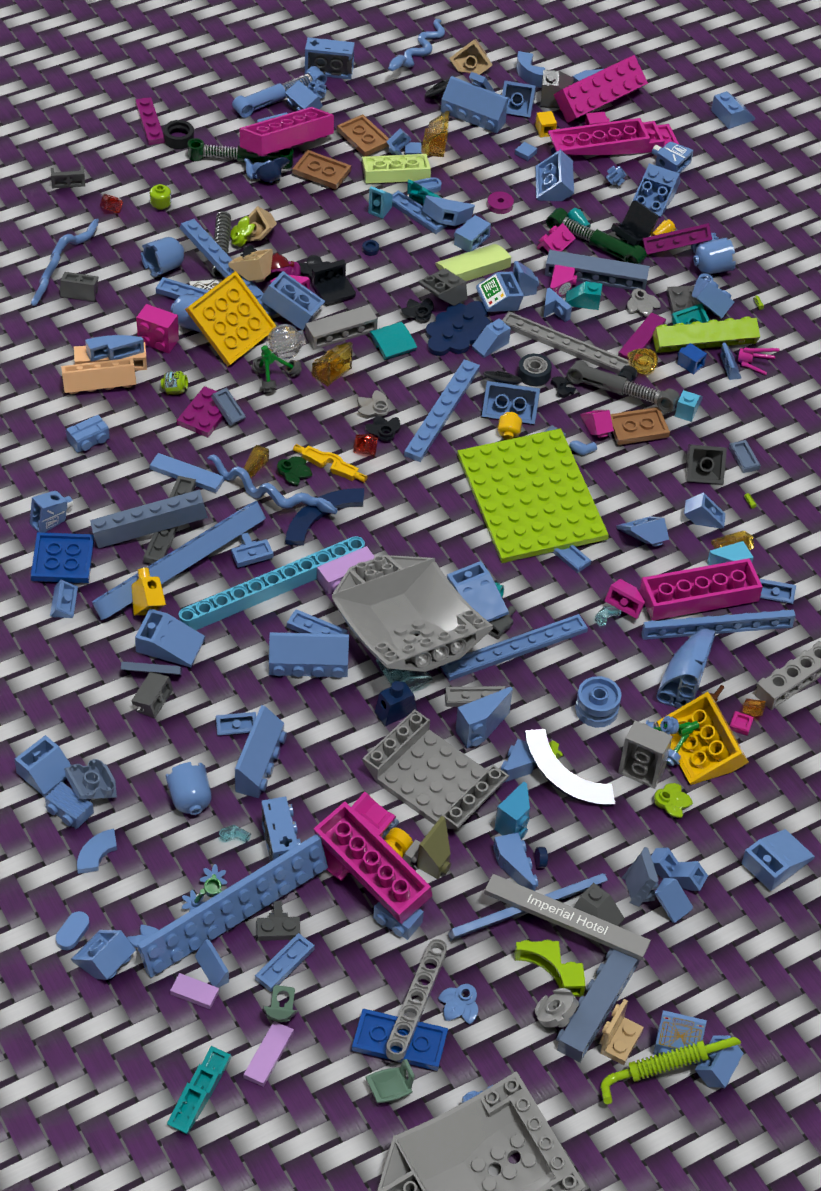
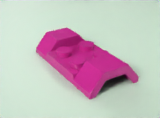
(374, 816)

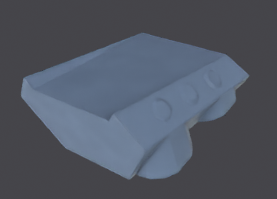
(92, 780)
(641, 879)

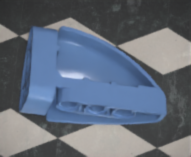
(686, 670)

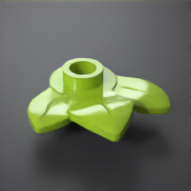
(241, 231)
(672, 799)

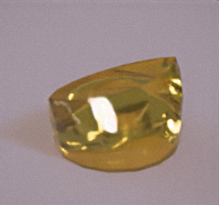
(643, 360)

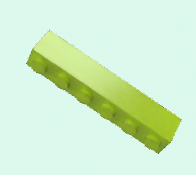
(706, 334)

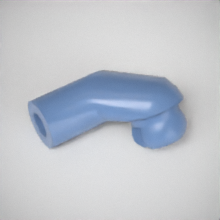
(581, 448)

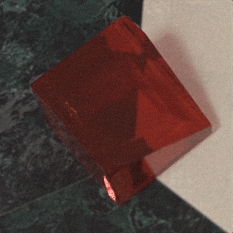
(111, 203)
(365, 444)

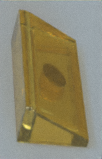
(734, 538)

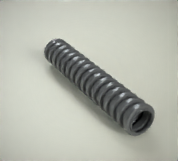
(222, 235)

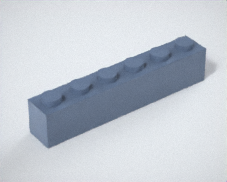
(600, 270)
(148, 518)
(597, 1004)

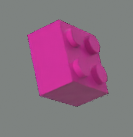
(158, 328)

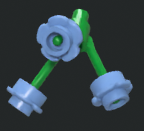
(671, 726)

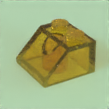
(436, 136)
(333, 364)

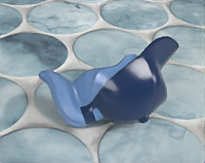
(266, 172)

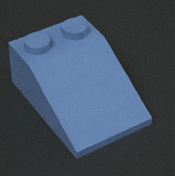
(482, 717)

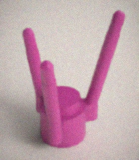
(746, 355)

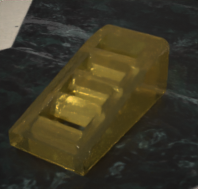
(256, 460)

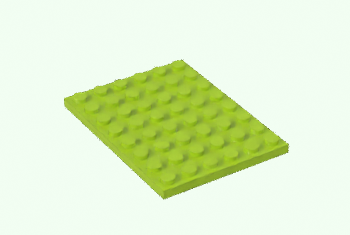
(532, 495)

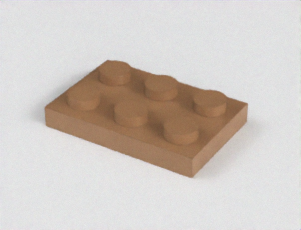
(363, 135)
(321, 169)
(639, 426)

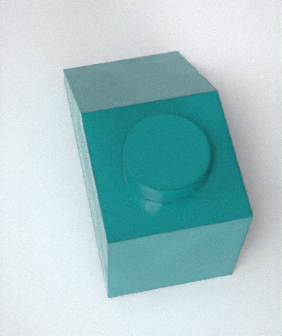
(585, 295)

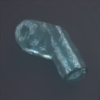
(604, 613)
(234, 832)

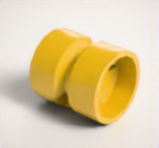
(398, 840)

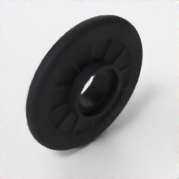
(437, 88)
(502, 377)

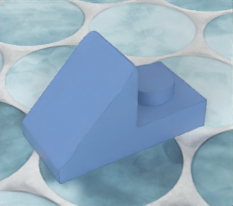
(556, 305)

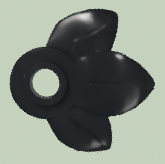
(312, 261)
(419, 311)
(383, 429)

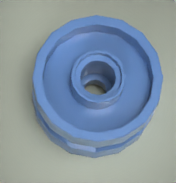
(598, 701)

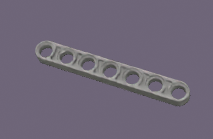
(416, 1007)

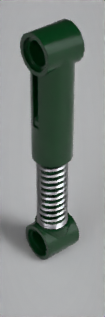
(198, 150)
(598, 239)

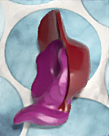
(281, 264)

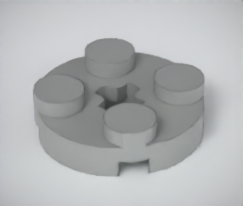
(557, 1008)

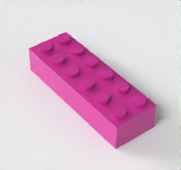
(600, 89)
(286, 131)
(700, 589)
(373, 862)

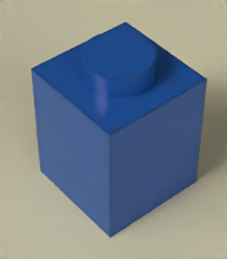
(691, 358)

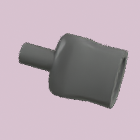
(503, 623)

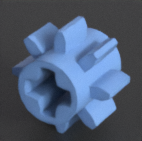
(318, 88)
(616, 175)

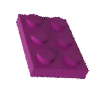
(201, 414)

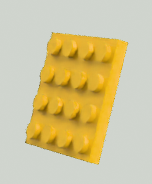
(231, 318)

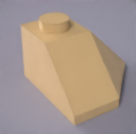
(471, 59)
(263, 223)
(253, 266)

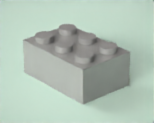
(645, 754)

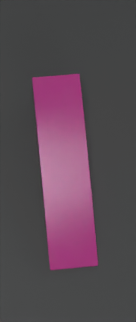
(612, 138)

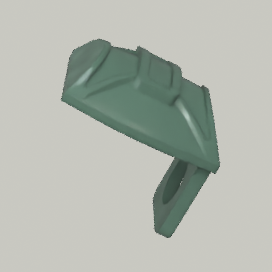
(278, 1013)
(391, 1083)

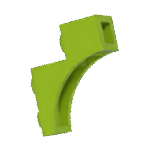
(547, 955)

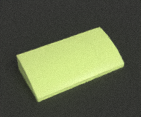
(396, 168)
(477, 262)

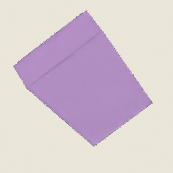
(194, 991)

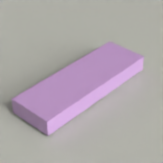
(268, 1053)

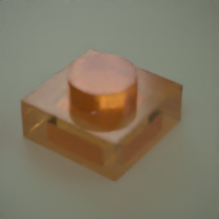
(754, 707)

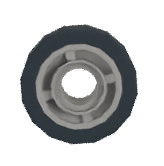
(534, 369)

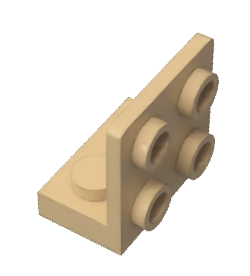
(620, 1035)

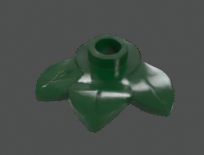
(294, 469)

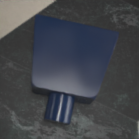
(395, 703)

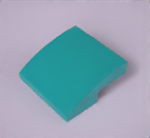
(393, 340)

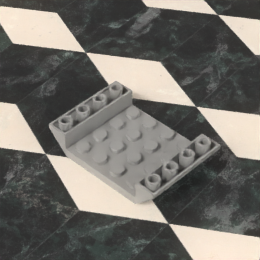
(431, 773)

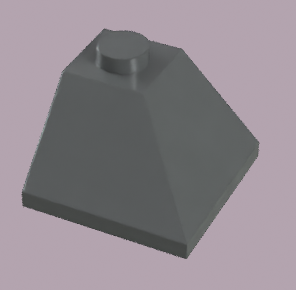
(552, 83)
(706, 463)
(601, 905)

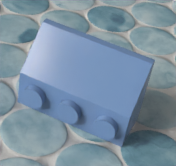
(555, 178)
(292, 300)
(511, 398)

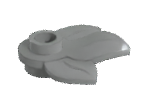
(644, 303)
(374, 406)

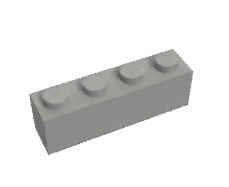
(341, 327)

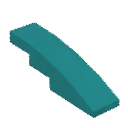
(199, 1090)

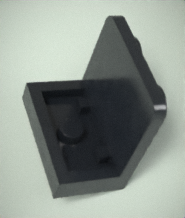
(636, 225)
(331, 282)

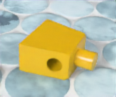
(147, 593)

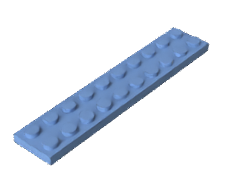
(232, 905)

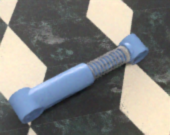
(248, 104)

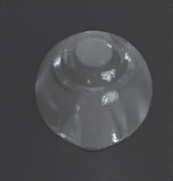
(285, 341)

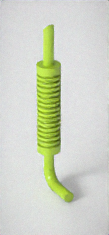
(665, 1062)

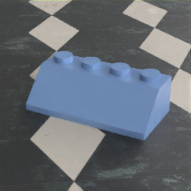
(474, 104)
(308, 654)
(259, 753)

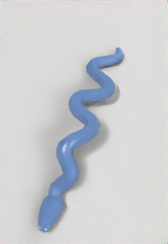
(406, 59)
(56, 256)
(322, 504)

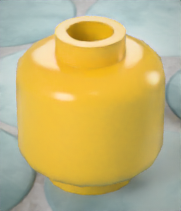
(509, 425)

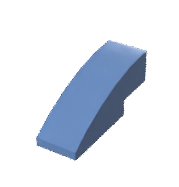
(113, 347)

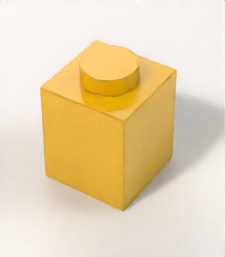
(544, 122)

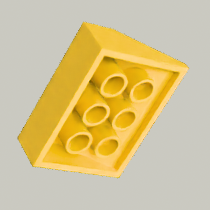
(712, 747)

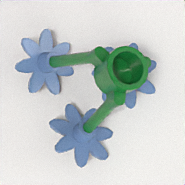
(211, 888)

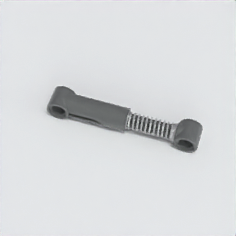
(581, 372)

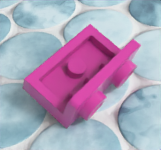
(558, 238)

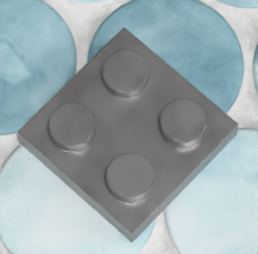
(681, 298)

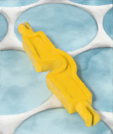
(338, 466)

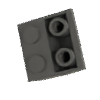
(446, 286)

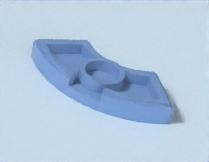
(95, 850)

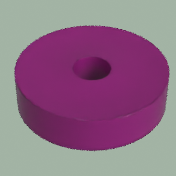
(500, 202)

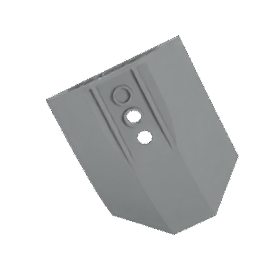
(407, 596)
(485, 1130)

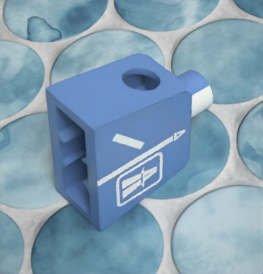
(673, 156)
(49, 510)

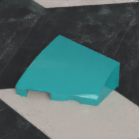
(418, 192)

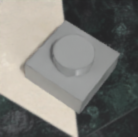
(412, 853)

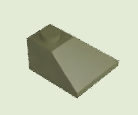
(435, 850)

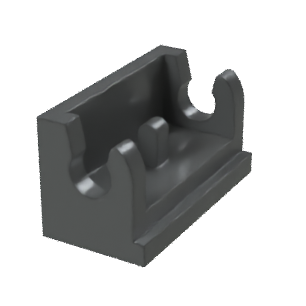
(68, 179)
(79, 286)
(152, 694)

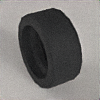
(178, 126)

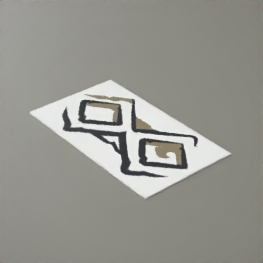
(205, 284)

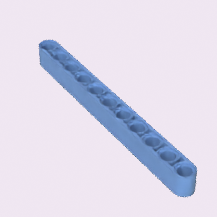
(183, 557)

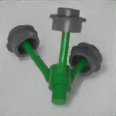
(262, 363)

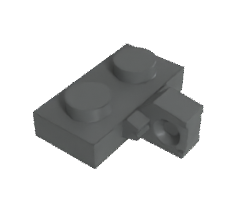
(278, 925)

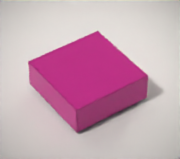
(741, 723)

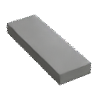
(462, 695)

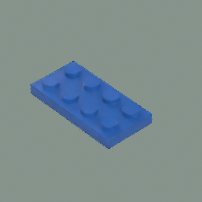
(376, 1027)

